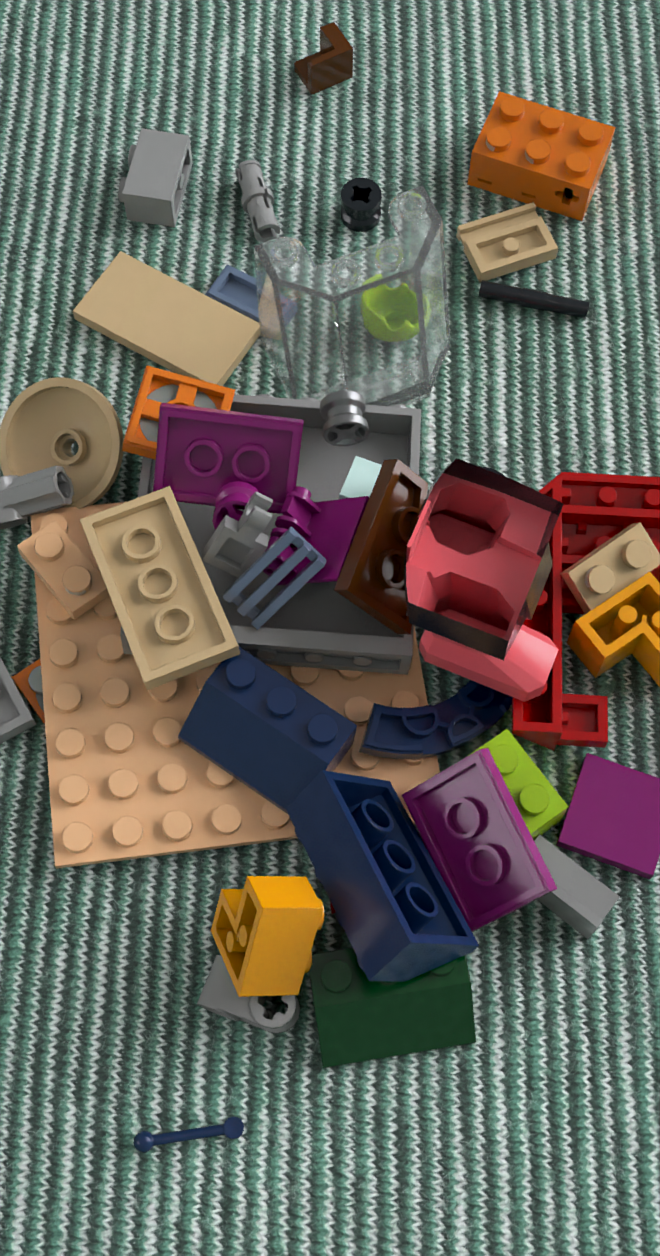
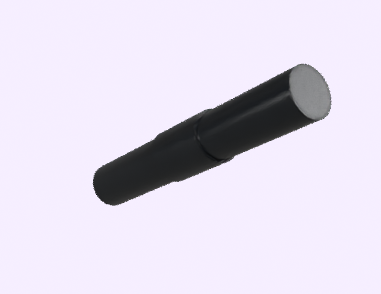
(533, 299)

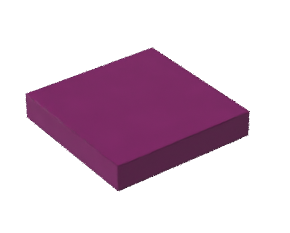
(614, 816)

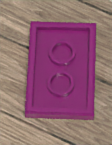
(212, 447)
(479, 840)

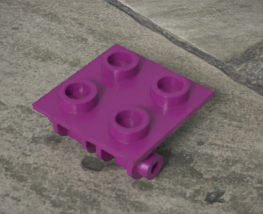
(324, 524)

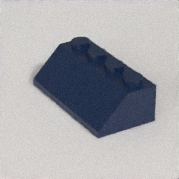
(379, 877)

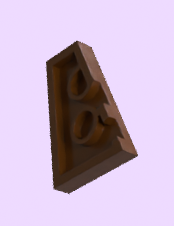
(375, 561)

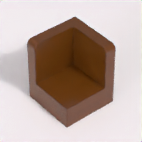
(329, 65)

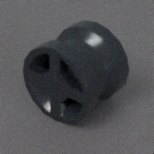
(354, 211)

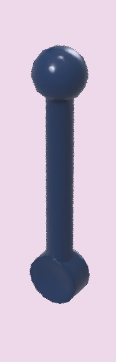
(232, 1128)

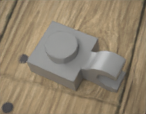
(240, 543)

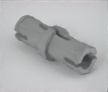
(257, 200)

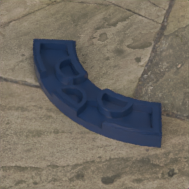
(435, 728)

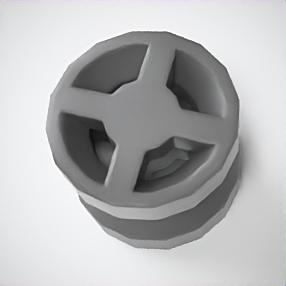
(344, 418)

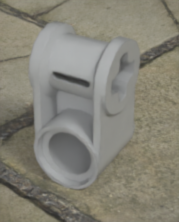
(222, 999)

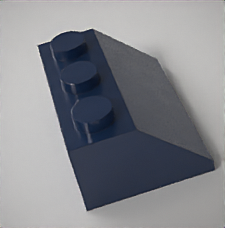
(265, 729)

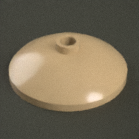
(45, 425)

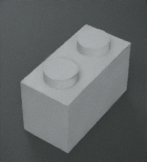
(156, 177)

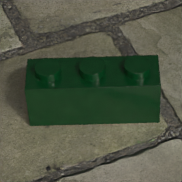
(388, 1018)

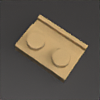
(506, 242)

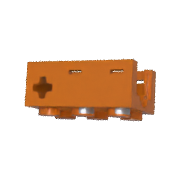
(537, 153)

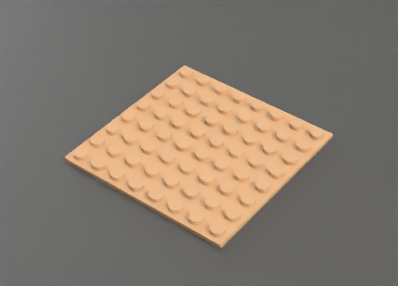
(114, 750)

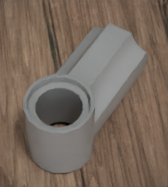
(33, 494)

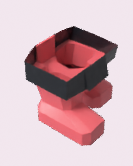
(479, 575)

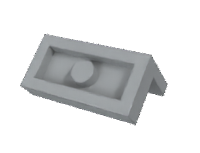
(579, 895)

